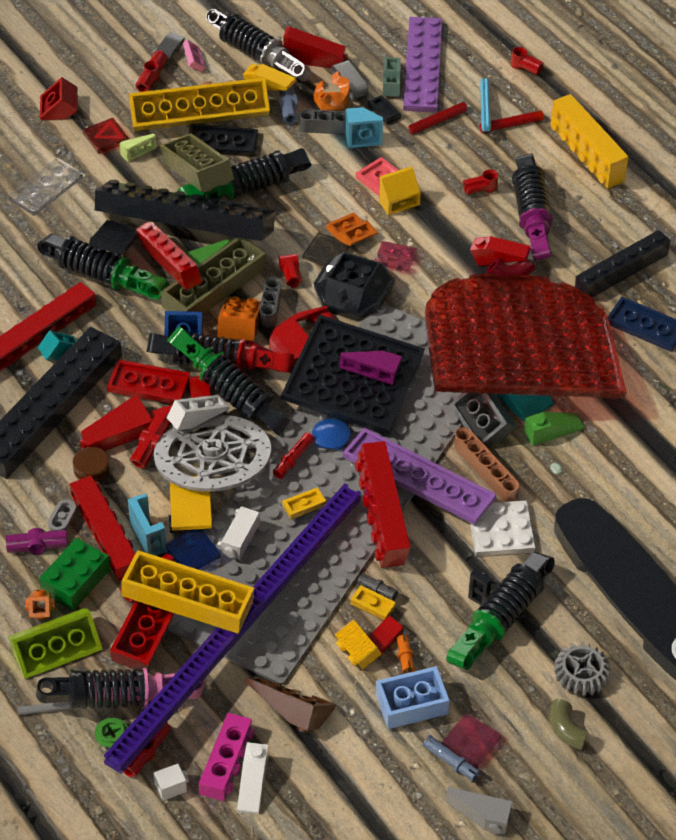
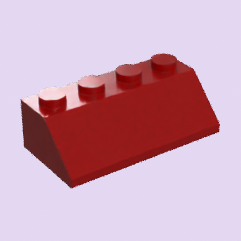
(140, 635)

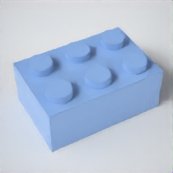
(412, 697)

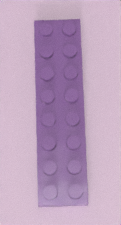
(422, 64)
(429, 479)

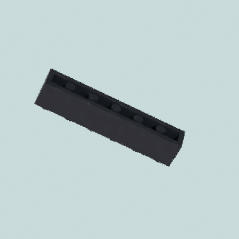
(623, 264)

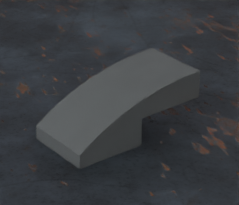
(171, 44)

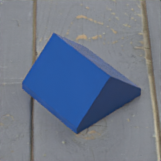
(187, 320)

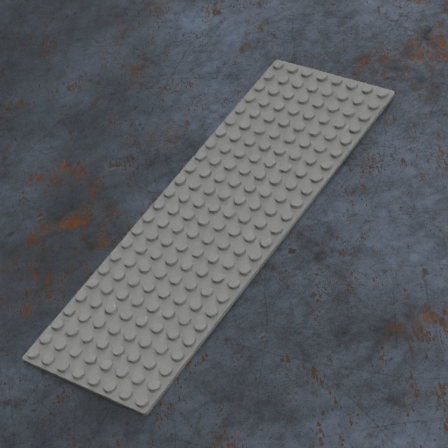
(306, 603)

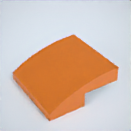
(351, 229)

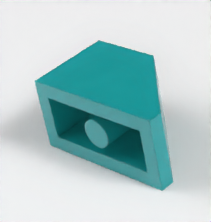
(55, 345)

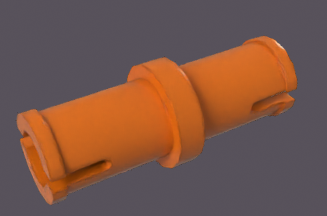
(405, 654)

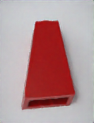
(313, 49)
(118, 426)

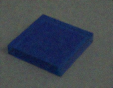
(193, 549)

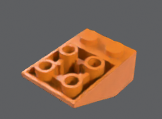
(239, 318)

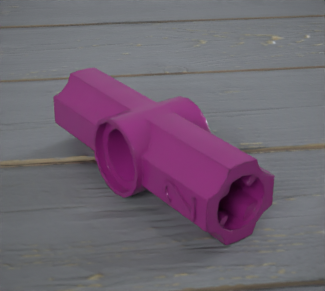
(36, 541)

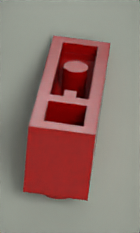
(489, 248)

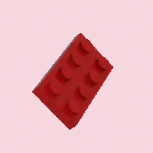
(148, 381)

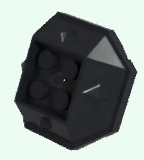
(353, 285)

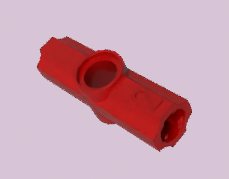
(151, 71)
(149, 439)
(148, 753)

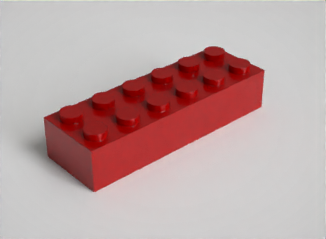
(382, 504)

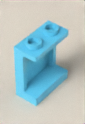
(150, 537)

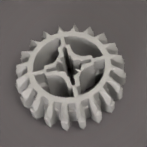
(583, 679)

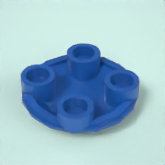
(331, 434)

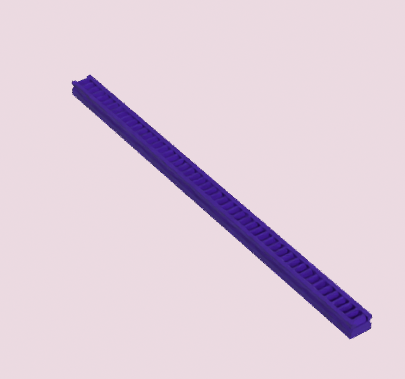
(221, 641)

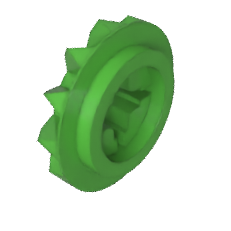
(101, 731)

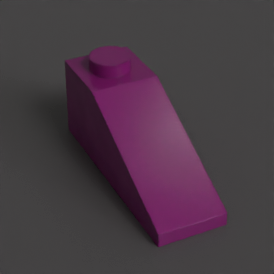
(373, 364)

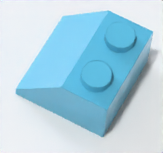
(363, 128)

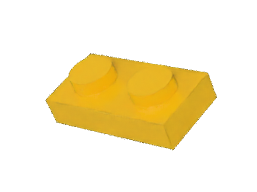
(304, 503)
(372, 603)

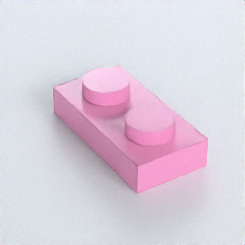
(194, 56)

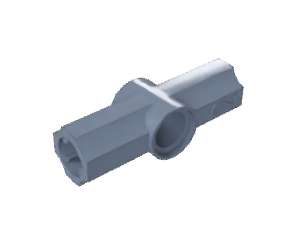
(288, 105)

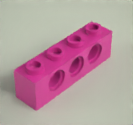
(233, 728)

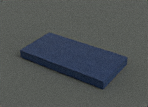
(644, 323)

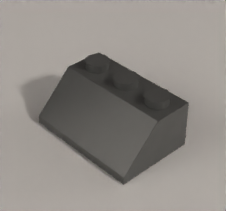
(483, 416)

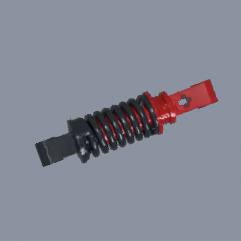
(240, 353)

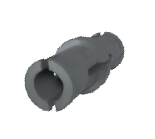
(377, 586)

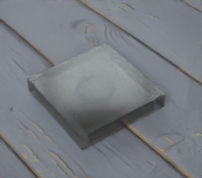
(324, 248)

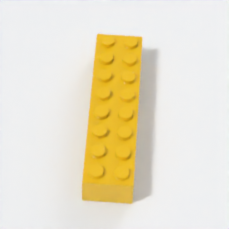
(199, 104)

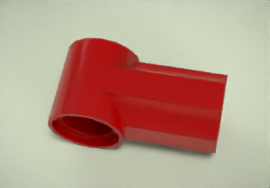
(521, 60)
(486, 182)
(290, 267)

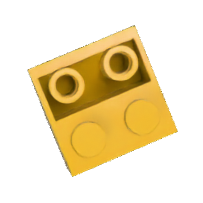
(399, 191)

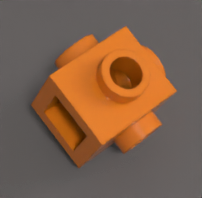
(35, 609)

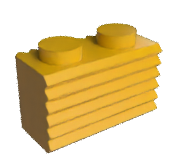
(358, 645)

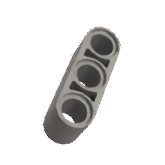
(358, 87)

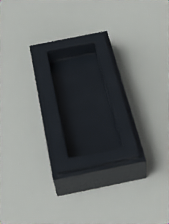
(384, 109)

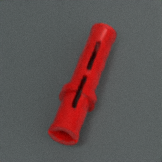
(289, 461)

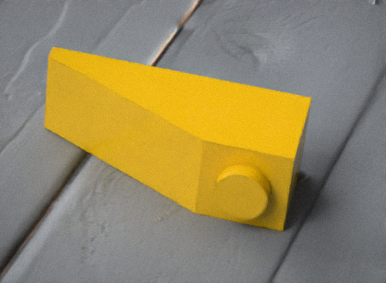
(274, 79)

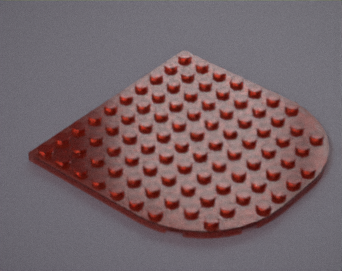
(520, 339)

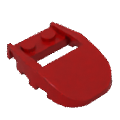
(290, 336)

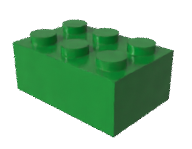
(75, 573)

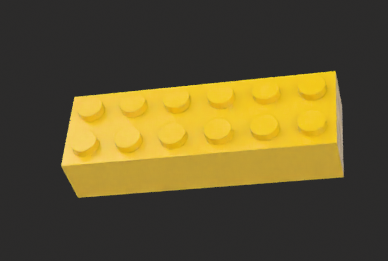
(589, 141)
(187, 591)

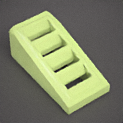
(132, 148)

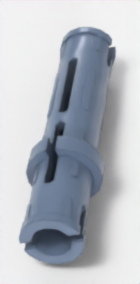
(458, 763)

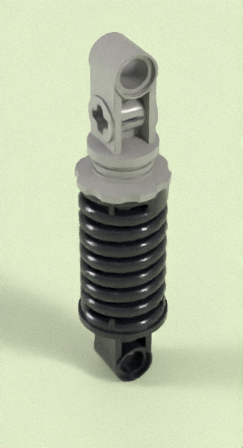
(256, 43)

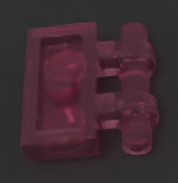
(396, 256)

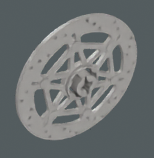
(213, 453)

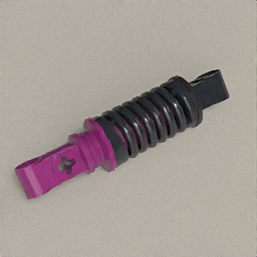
(533, 205)

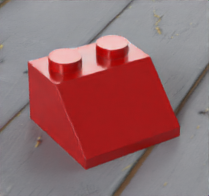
(59, 101)

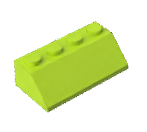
(55, 643)

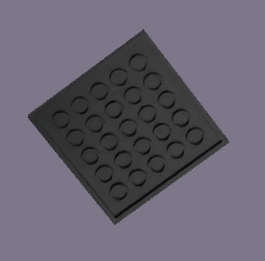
(352, 397)

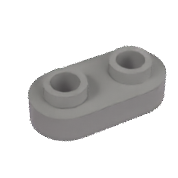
(60, 518)

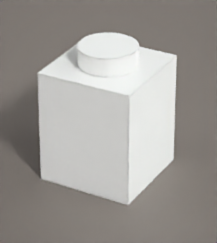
(171, 781)

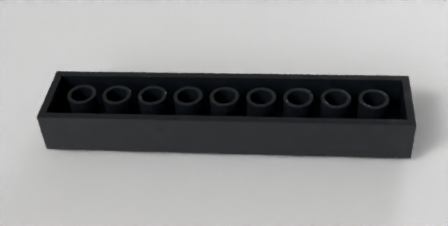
(185, 210)
(55, 396)

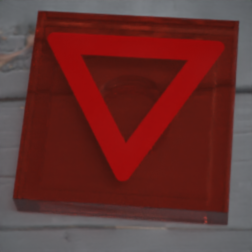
(105, 135)

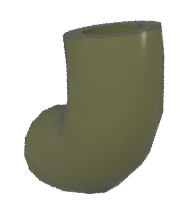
(564, 727)

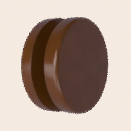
(91, 462)

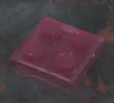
(471, 740)

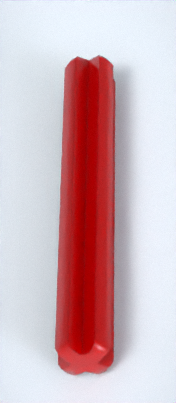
(437, 118)
(515, 120)

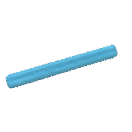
(485, 105)

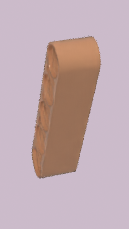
(486, 465)

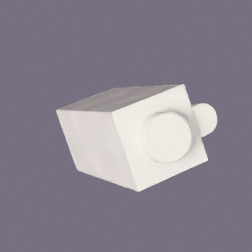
(239, 533)

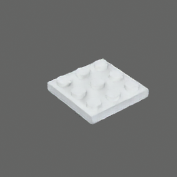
(503, 530)

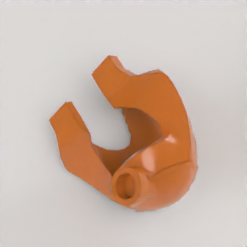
(333, 100)

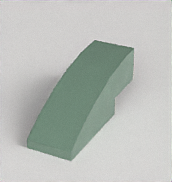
(391, 76)

